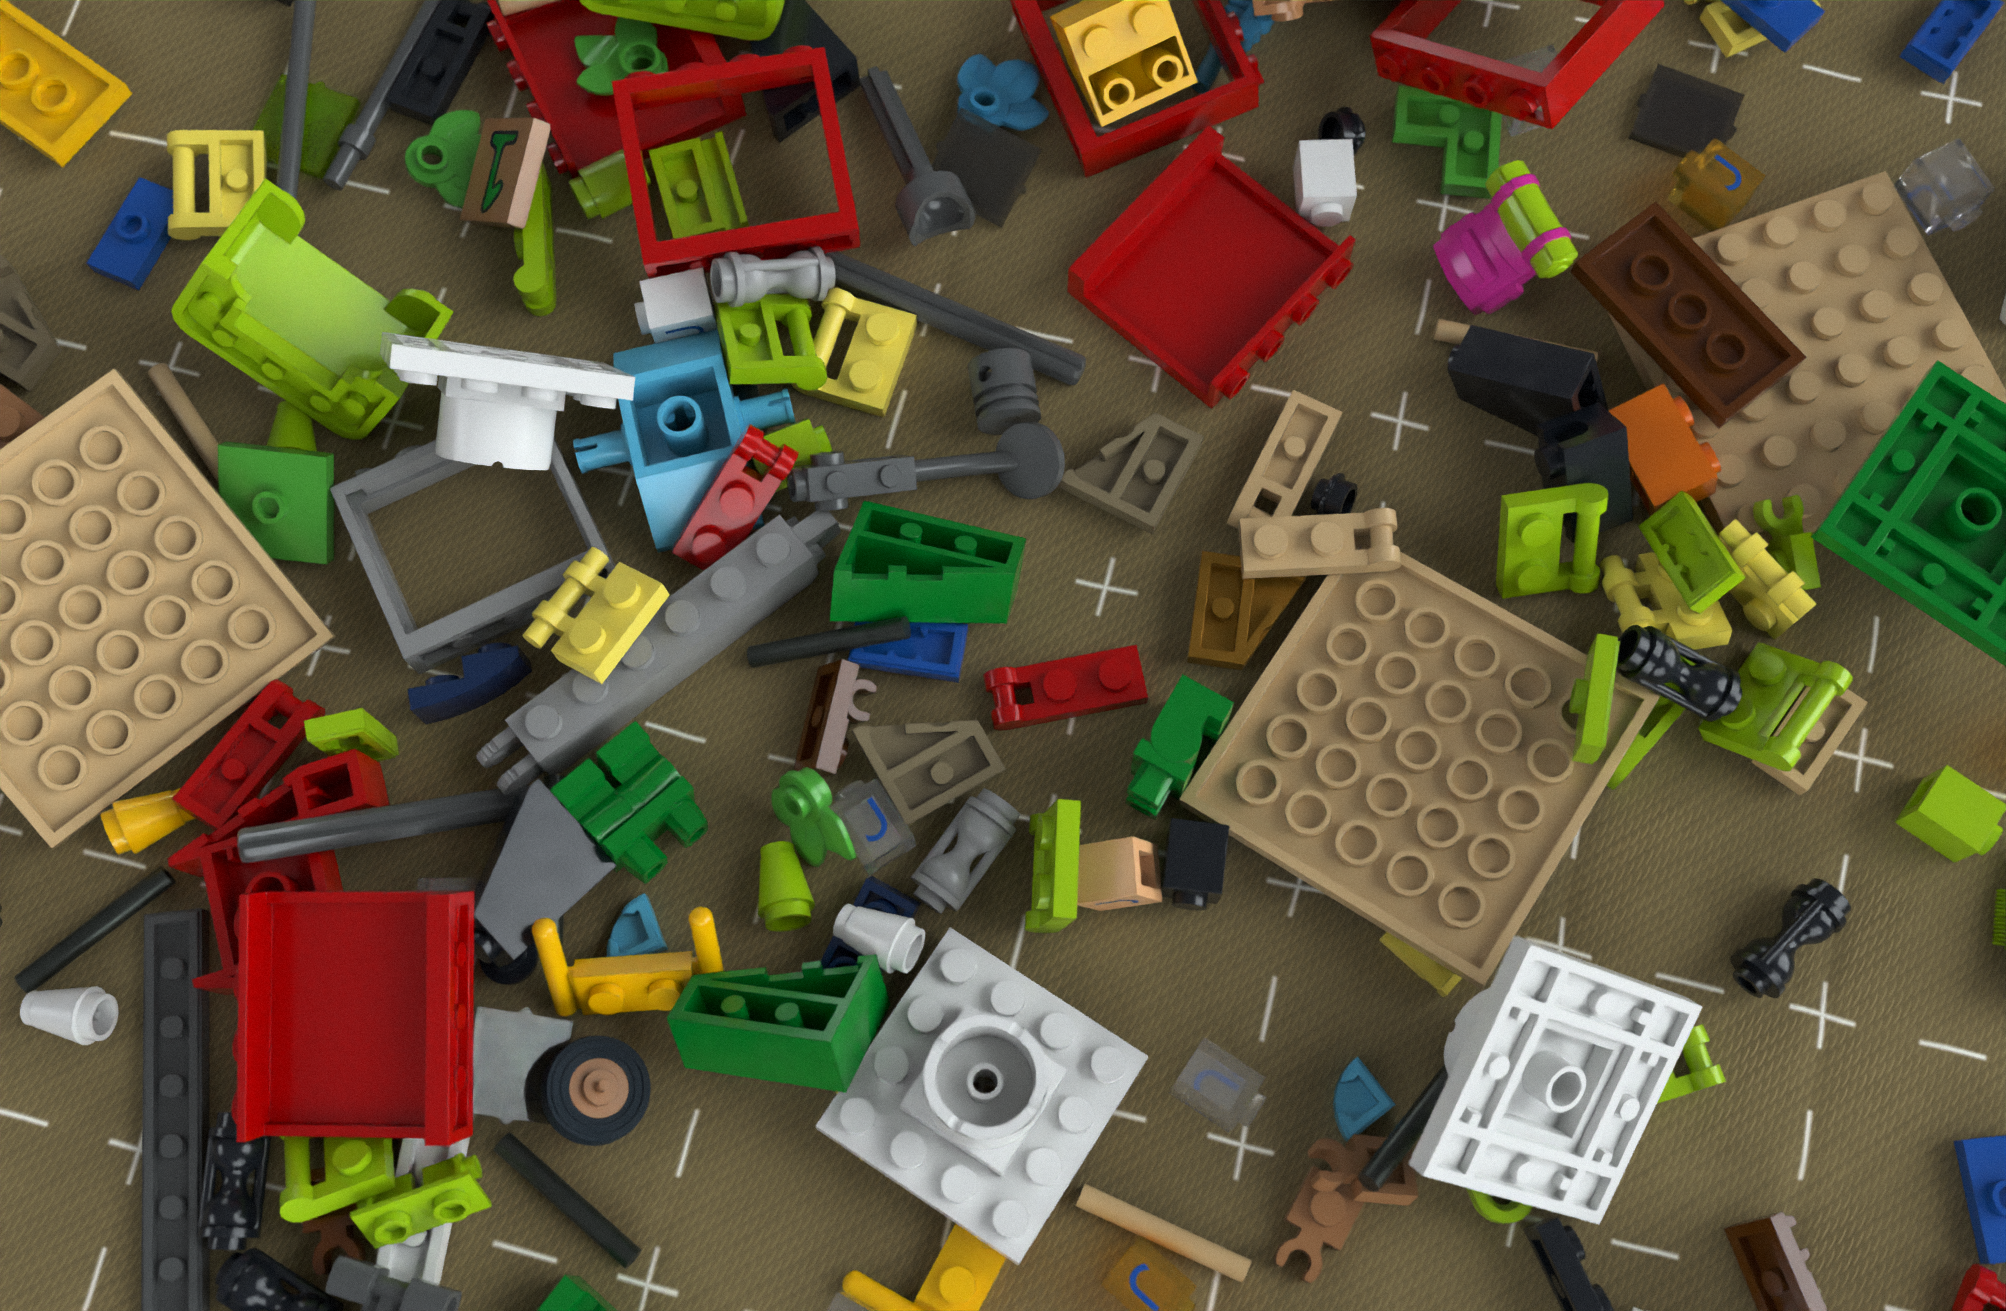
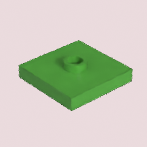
(281, 498)

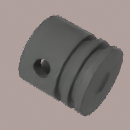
(1006, 393)

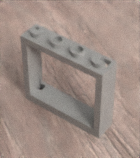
(481, 621)

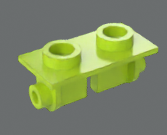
(446, 1197)

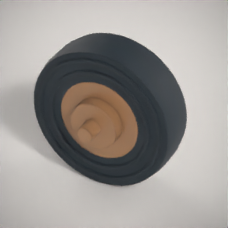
(595, 1090)

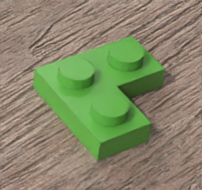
(1464, 131)

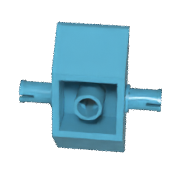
(675, 388)

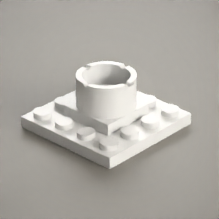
(500, 399)
(1552, 1081)
(975, 1156)

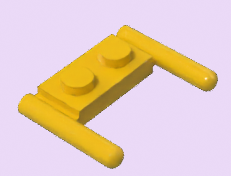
(628, 981)
(955, 1282)

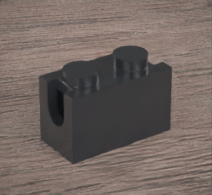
(1587, 449)

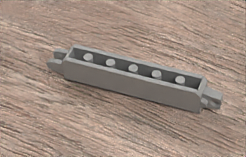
(677, 641)

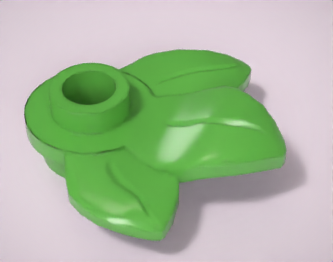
(614, 57)
(456, 142)
(803, 805)

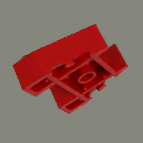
(316, 789)

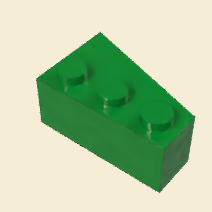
(924, 570)
(784, 1026)

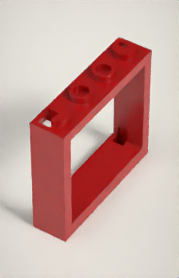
(742, 74)
(1498, 86)
(1161, 128)

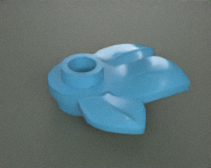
(1001, 92)

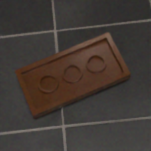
(1687, 314)

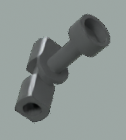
(372, 1287)

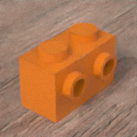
(1664, 450)

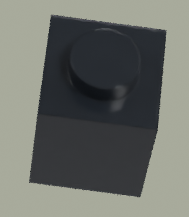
(1194, 863)

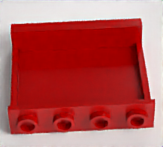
(586, 123)
(1207, 271)
(355, 1015)

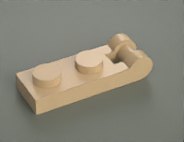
(1288, 458)
(1318, 544)

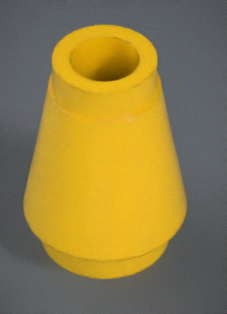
(143, 821)

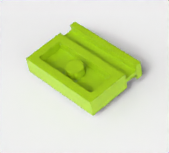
(698, 187)

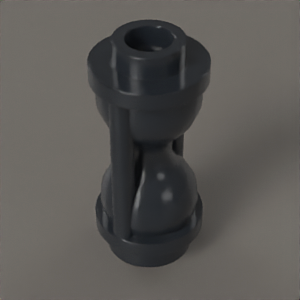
(1655, 659)
(1807, 918)
(232, 1212)
(255, 1284)

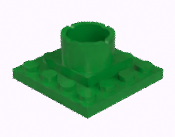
(1933, 509)

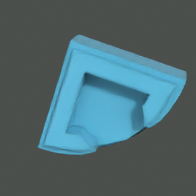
(636, 930)
(1358, 1099)

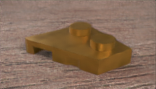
(1234, 612)

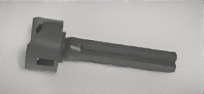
(930, 200)

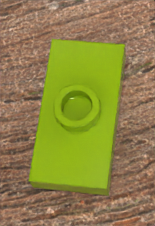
(1691, 552)
(1593, 699)
(352, 731)

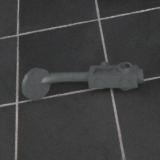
(1025, 458)

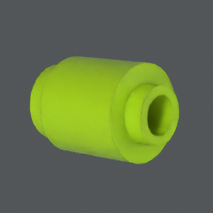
(603, 186)

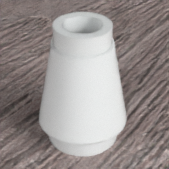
(887, 935)
(72, 1013)

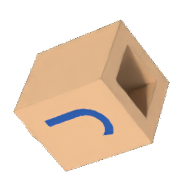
(1118, 874)

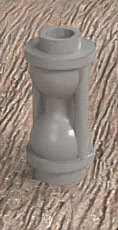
(748, 278)
(982, 828)

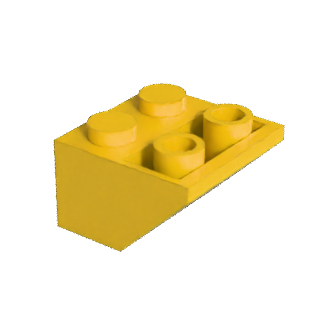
(1123, 54)

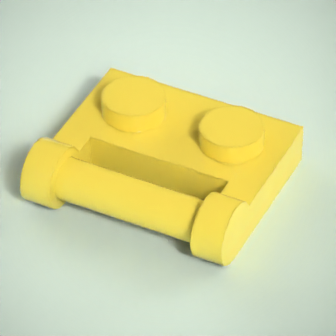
(235, 173)
(873, 354)

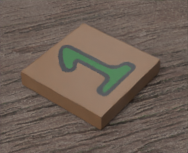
(505, 172)

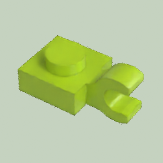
(1789, 543)

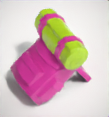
(1505, 244)

